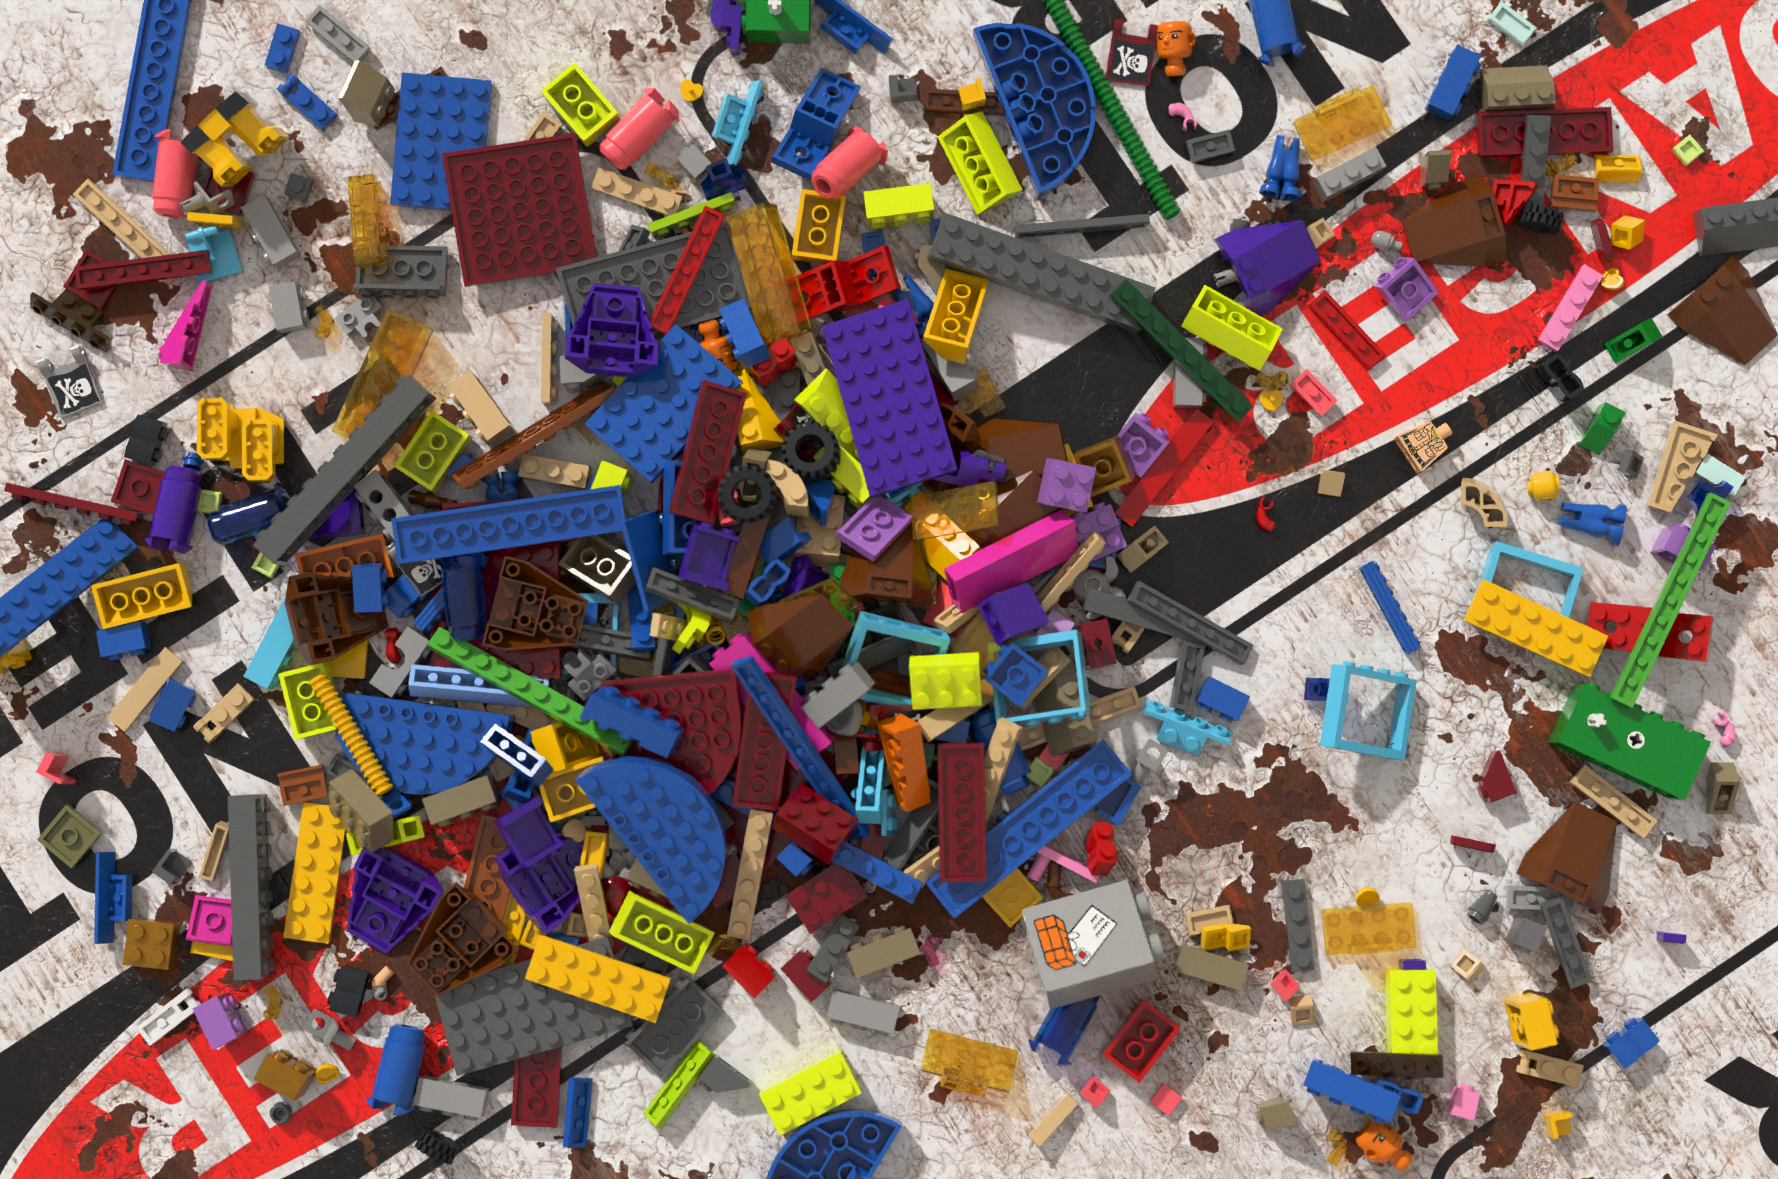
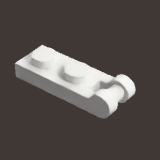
(168, 1017)

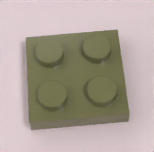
(70, 836)

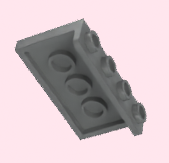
(405, 272)
(679, 1025)

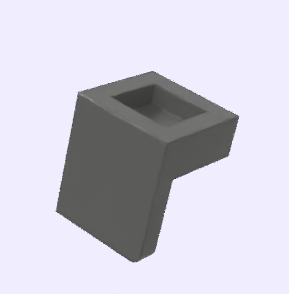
(902, 89)
(172, 866)

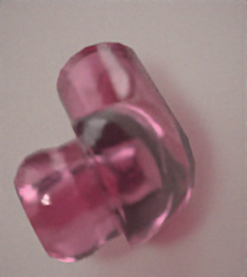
(930, 947)

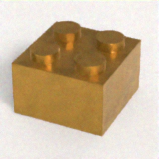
(1110, 463)
(151, 943)
(285, 1074)

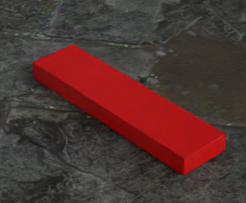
(1346, 330)

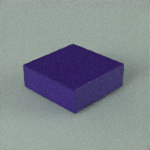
(1671, 937)
(1412, 964)

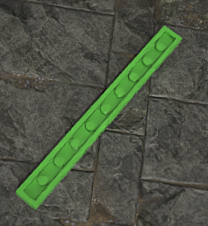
(1670, 600)
(524, 688)

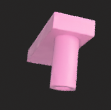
(1049, 853)

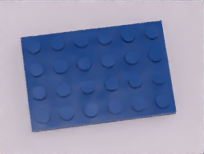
(435, 119)
(653, 411)

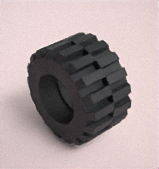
(811, 434)
(728, 485)

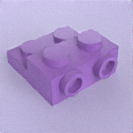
(1406, 288)
(1142, 442)
(1105, 523)

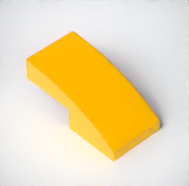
(1225, 935)

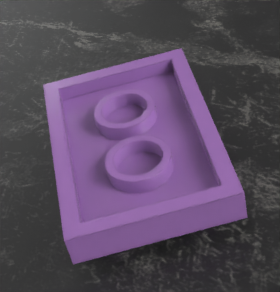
(874, 527)

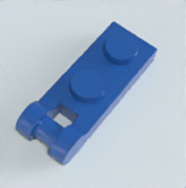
(307, 102)

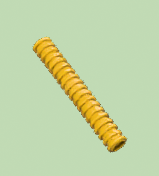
(351, 734)

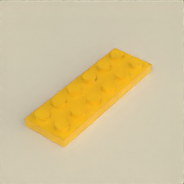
(1535, 628)
(315, 875)
(598, 978)

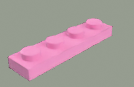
(1570, 308)

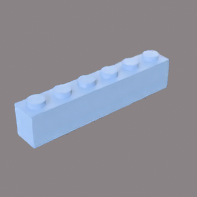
(459, 686)

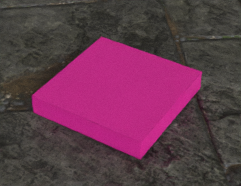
(210, 921)

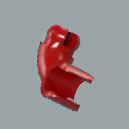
(1262, 519)
(392, 652)

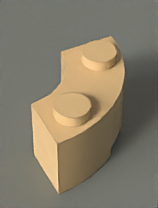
(789, 488)
(1485, 501)

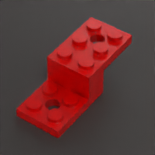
(848, 283)
(1631, 621)

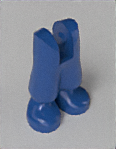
(1284, 166)
(919, 302)
(509, 490)
(1591, 518)

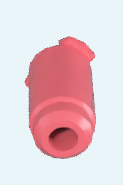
(638, 129)
(848, 164)
(173, 176)

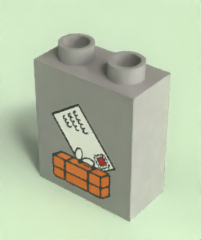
(1092, 943)

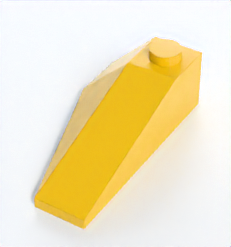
(757, 418)

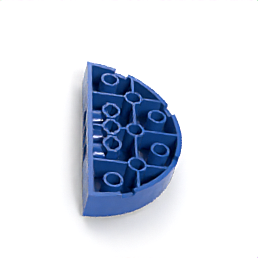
(1042, 98)
(422, 743)
(665, 824)
(836, 1146)

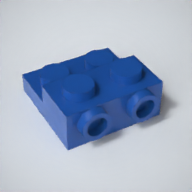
(1014, 673)

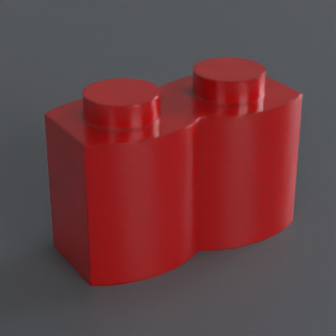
(782, 359)
(1100, 848)

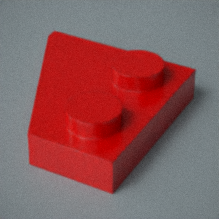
(1512, 197)

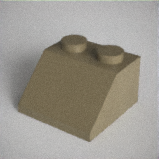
(366, 94)

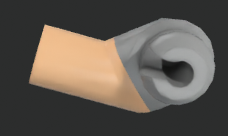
(379, 985)

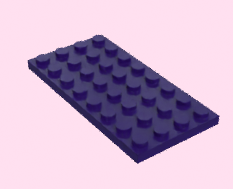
(889, 398)

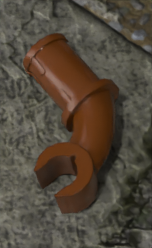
(428, 499)
(1053, 881)

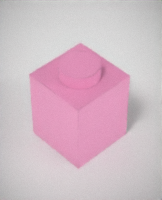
(1463, 1101)

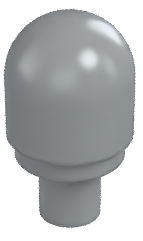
(1385, 241)

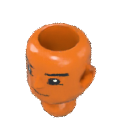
(1174, 43)
(717, 344)
(1383, 1144)

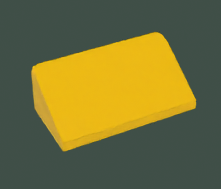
(1618, 168)

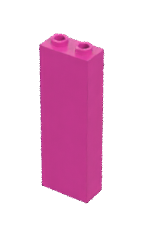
(1012, 560)
(742, 647)

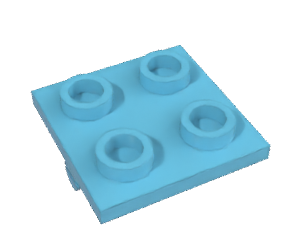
(222, 251)
(889, 821)

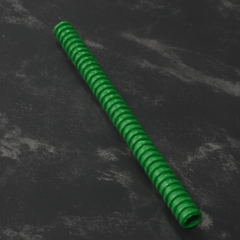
(1113, 109)

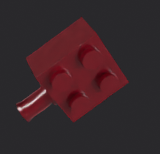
(1097, 644)

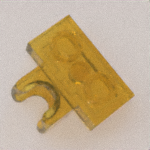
(985, 397)

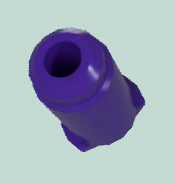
(175, 510)

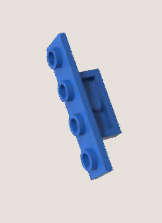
(852, 28)
(112, 897)

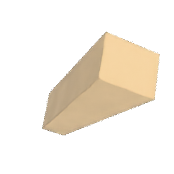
(215, 851)
(1052, 1119)

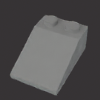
(575, 379)

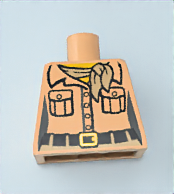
(1423, 444)

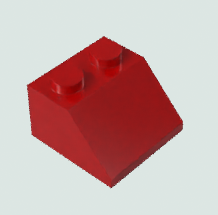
(749, 970)

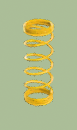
(717, 628)

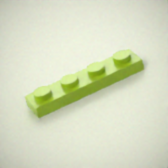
(684, 218)
(679, 1084)

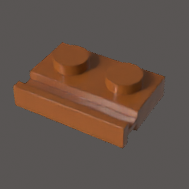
(1574, 193)
(303, 785)

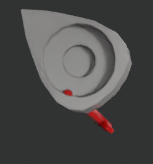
(849, 721)

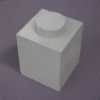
(693, 162)

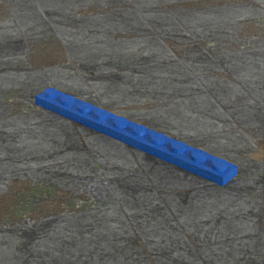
(794, 737)
(849, 857)

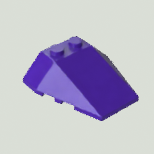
(1269, 261)
(612, 333)
(547, 891)
(390, 897)

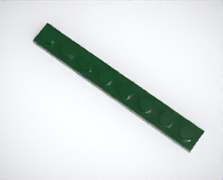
(1181, 351)

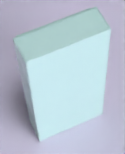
(1511, 24)
(1715, 471)

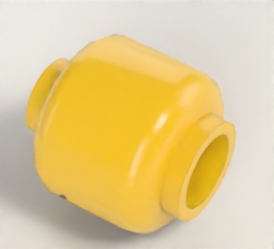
(1544, 486)

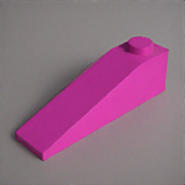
(183, 341)

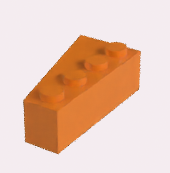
(341, 557)
(905, 761)

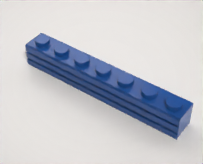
(1389, 607)
(435, 608)

